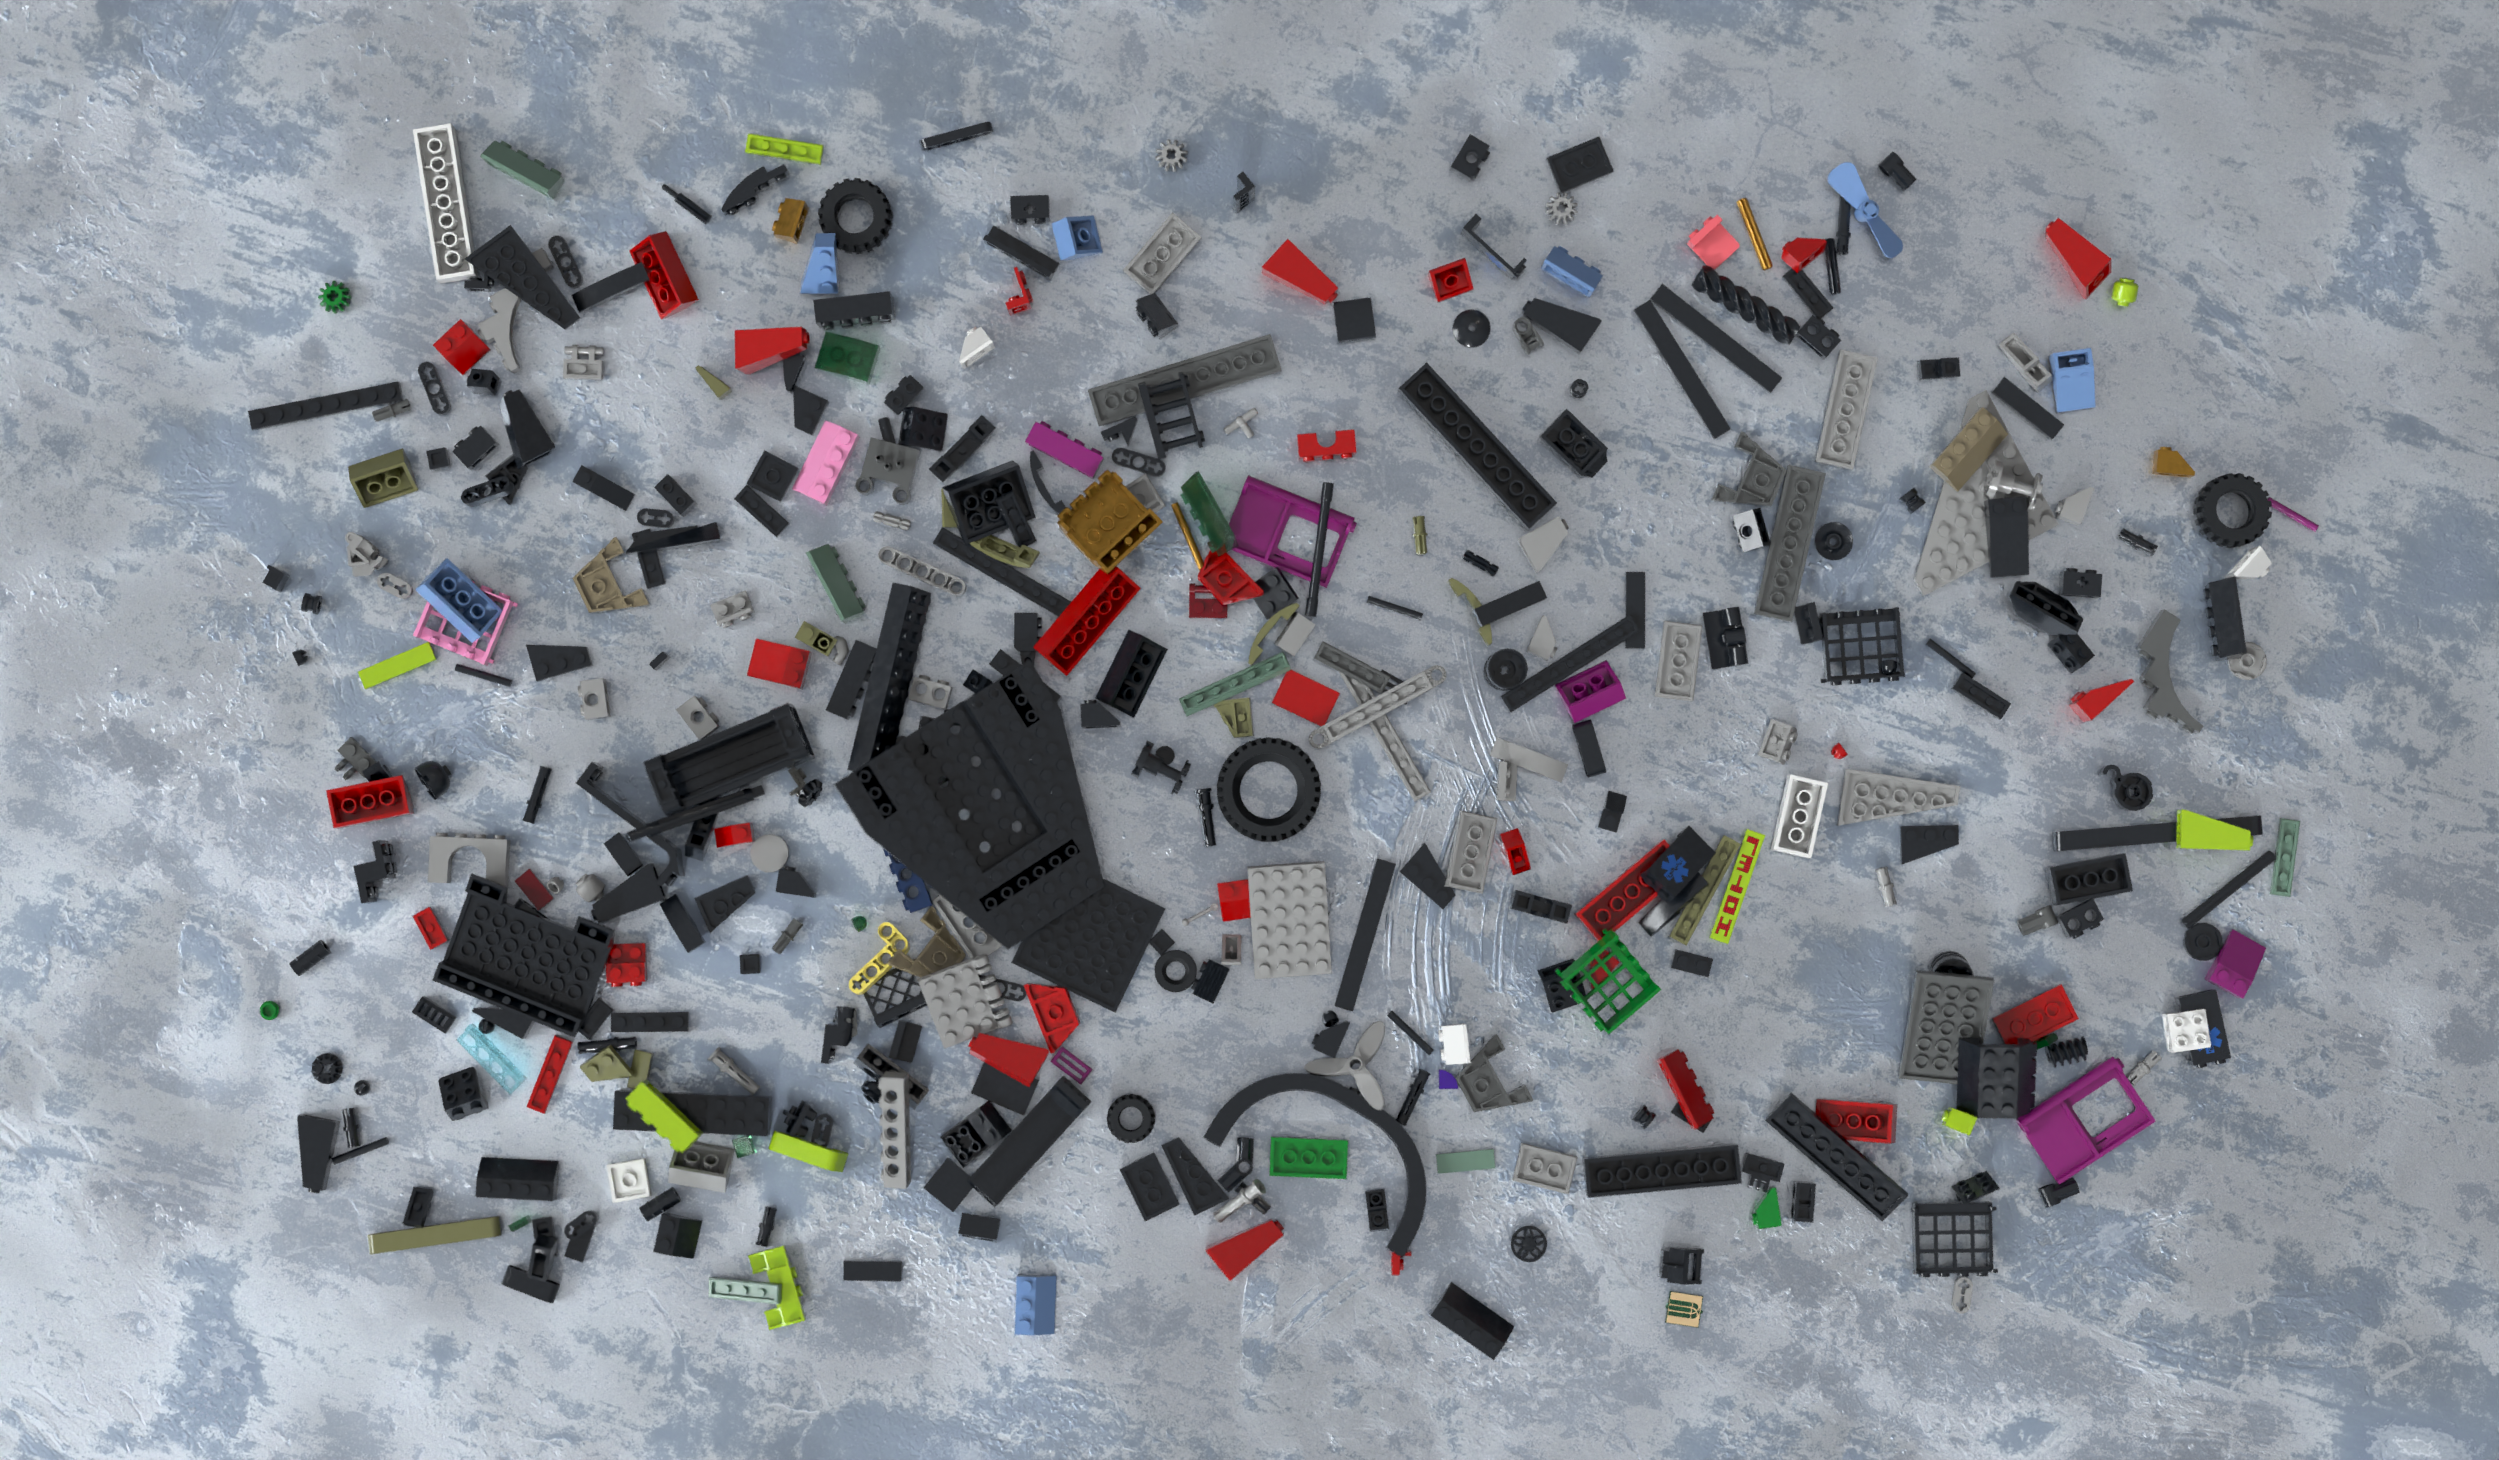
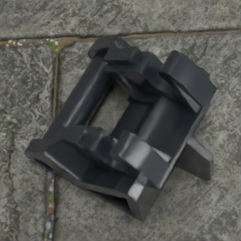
(1676, 1265)

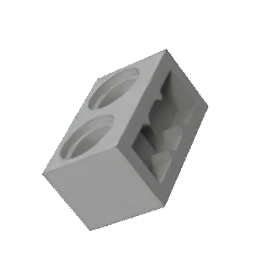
(929, 696)

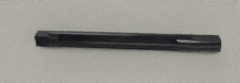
(695, 813)

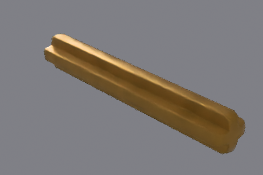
(1754, 234)

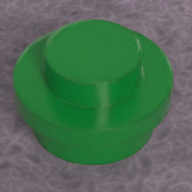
(269, 1010)

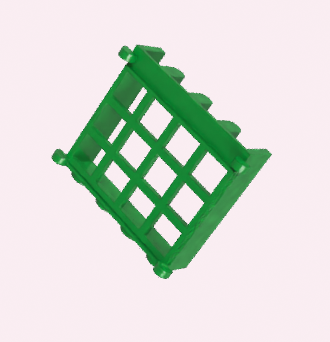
(1619, 949)

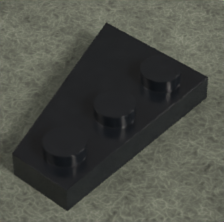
(1926, 840)

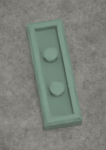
(1465, 1161)

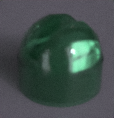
(859, 923)

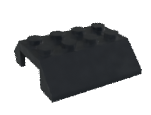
(1996, 1078)

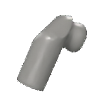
(842, 650)

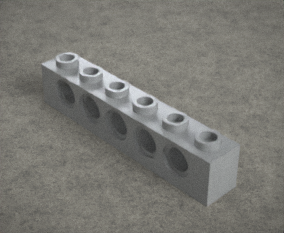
(899, 1083)

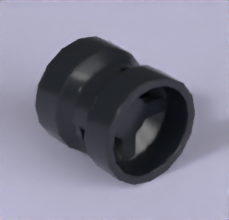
(1915, 504)

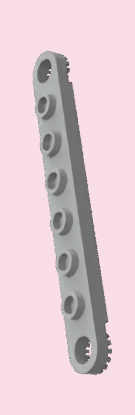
(1377, 706)

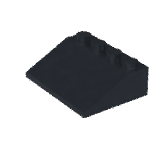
(974, 501)

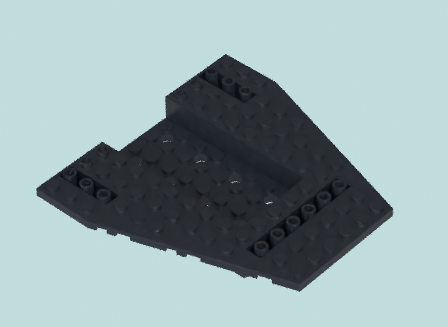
(1025, 755)

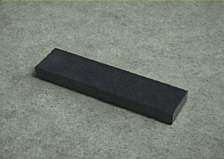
(2028, 408)
(1509, 604)
(1636, 607)

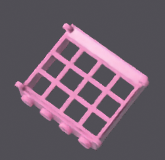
(460, 647)

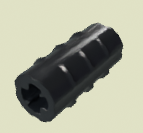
(310, 957)
(660, 1204)

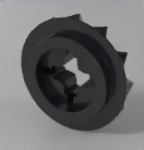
(810, 792)
(327, 1059)

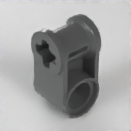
(1527, 336)

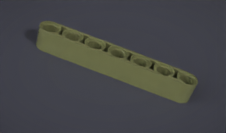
(434, 1235)

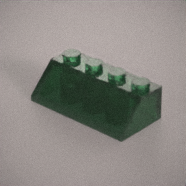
(1208, 514)

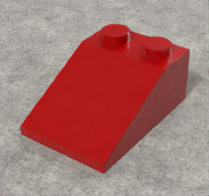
(779, 663)
(2092, 702)

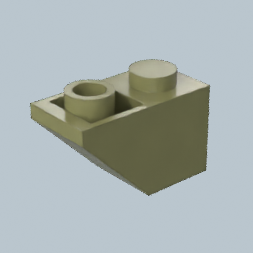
(816, 638)

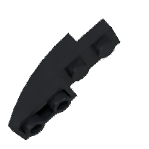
(746, 190)

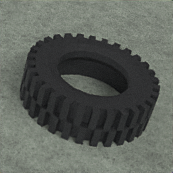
(1277, 751)

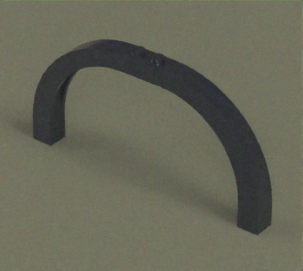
(1351, 1099)

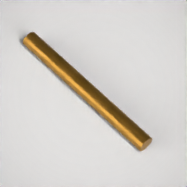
(1188, 536)

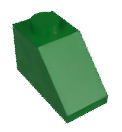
(1767, 1210)

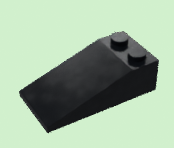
(2007, 536)

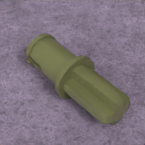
(1420, 535)

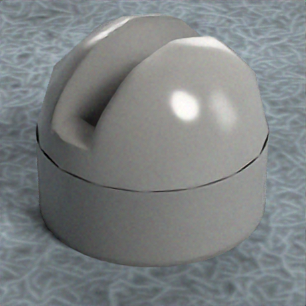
(555, 885)

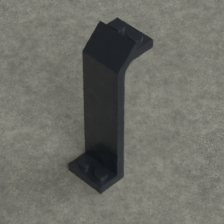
(675, 865)
(1028, 1141)

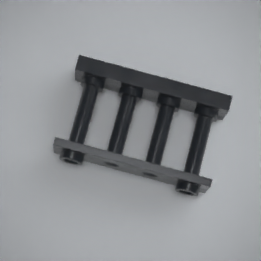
(1153, 410)

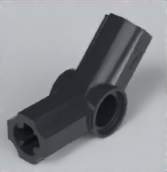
(1244, 1154)

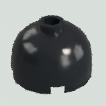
(434, 778)

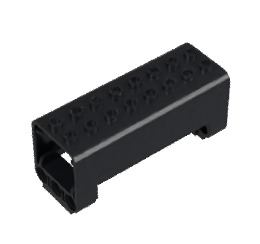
(729, 760)

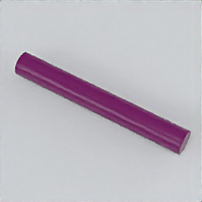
(2294, 515)

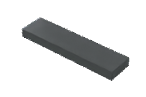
(1352, 667)

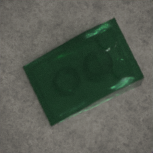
(848, 357)

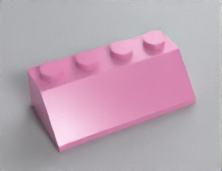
(826, 462)

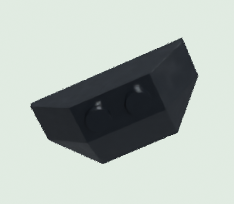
(2045, 609)

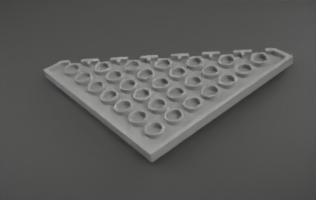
(1958, 528)

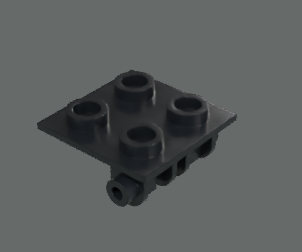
(1975, 1187)

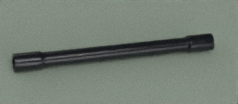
(1326, 498)

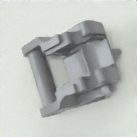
(363, 555)

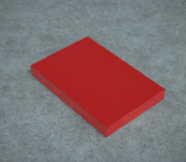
(1305, 698)

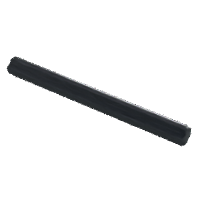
(2228, 889)

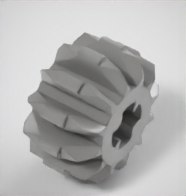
(1163, 155)
(1567, 212)

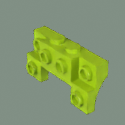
(780, 1271)

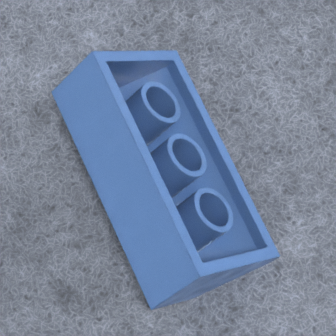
(459, 600)

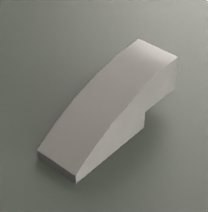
(2026, 362)

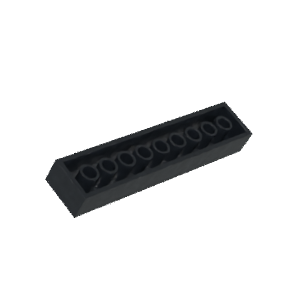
(1477, 446)
(890, 673)

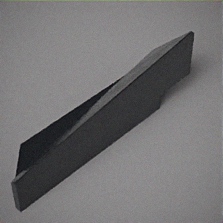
(674, 538)

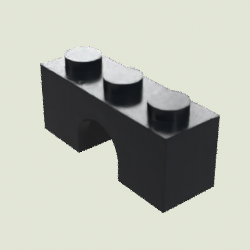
(1541, 906)

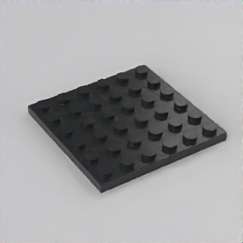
(1093, 945)

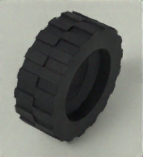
(1190, 971)

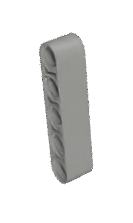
(915, 564)

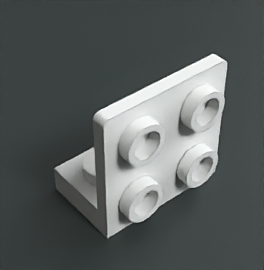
(2186, 1030)

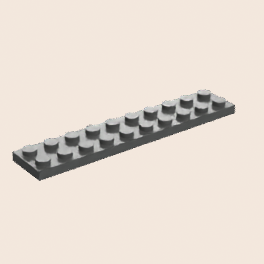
(1205, 374)

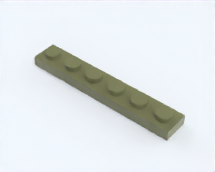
(1713, 875)

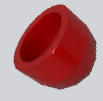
(1838, 751)

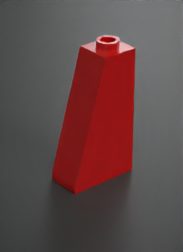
(1010, 1057)

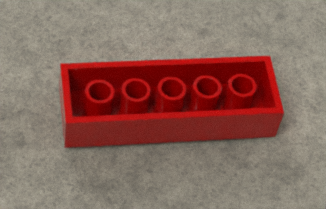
(1086, 618)
(1621, 897)

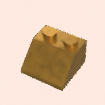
(791, 220)

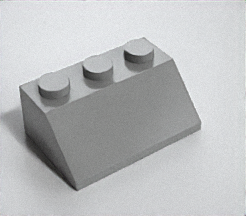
(702, 1167)

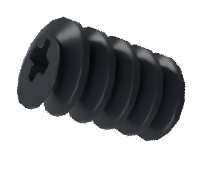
(2067, 1051)

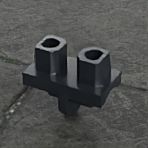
(797, 1115)

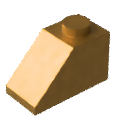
(2170, 463)

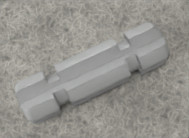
(892, 520)

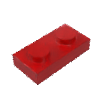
(430, 928)

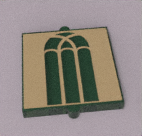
(1684, 1309)

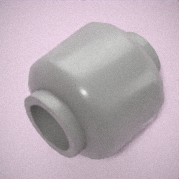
(590, 888)

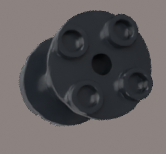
(1154, 764)

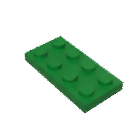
(1308, 1157)

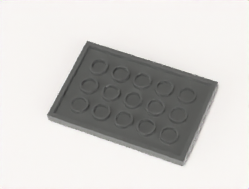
(1939, 1014)

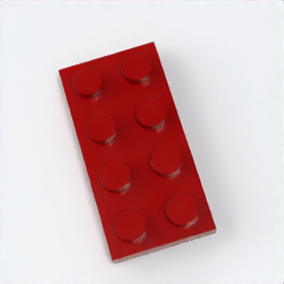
(2036, 1016)

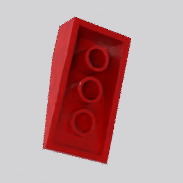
(1860, 1119)

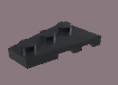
(557, 660)
(1428, 877)
(724, 900)

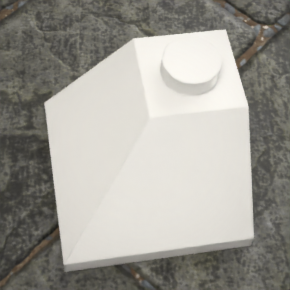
(975, 346)
(2251, 565)

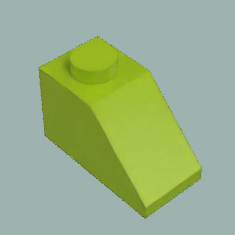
(1958, 1120)

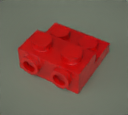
(627, 964)

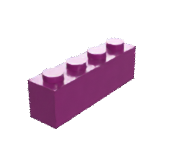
(1065, 450)

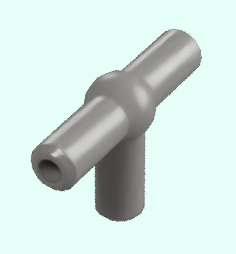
(1241, 422)

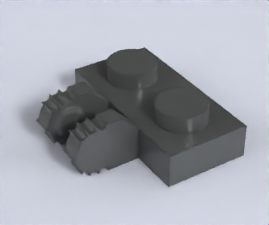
(356, 756)

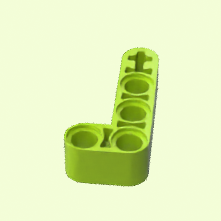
(808, 1152)

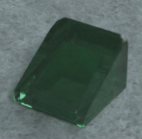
(744, 1146)

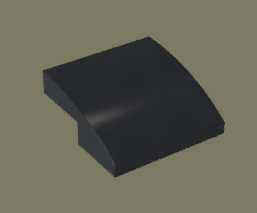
(1354, 320)

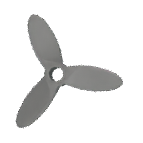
(1363, 1054)

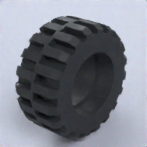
(848, 191)
(2257, 506)

